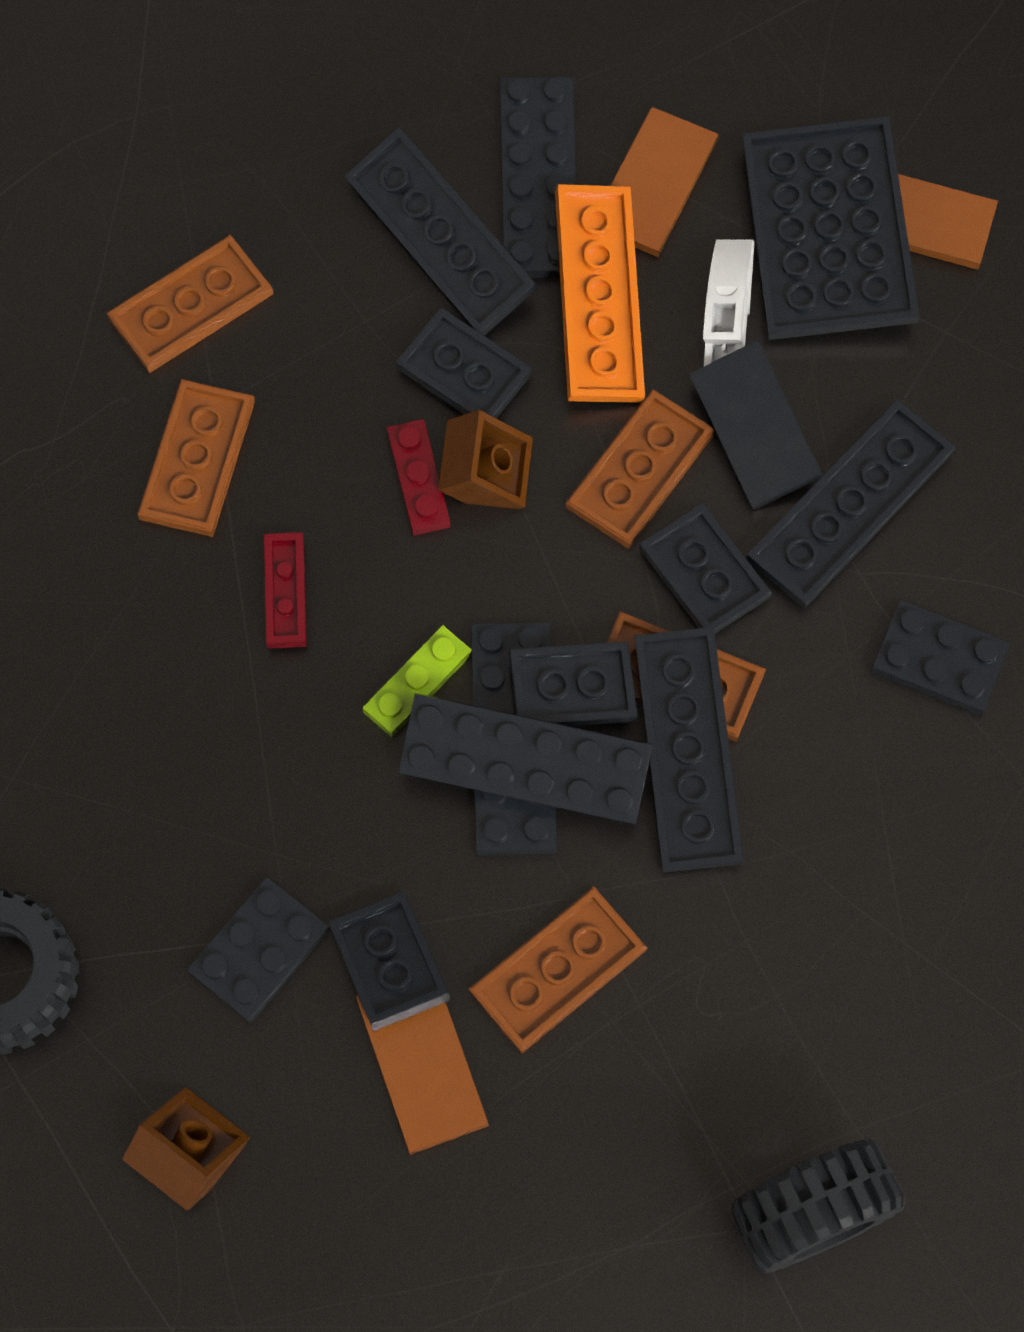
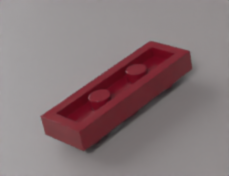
(418, 477)
(285, 590)

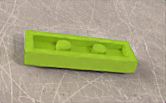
(420, 674)

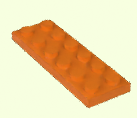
(599, 294)

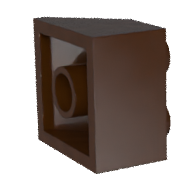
(485, 461)
(185, 1148)

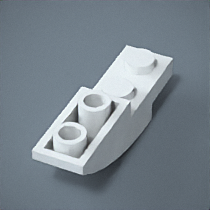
(728, 298)

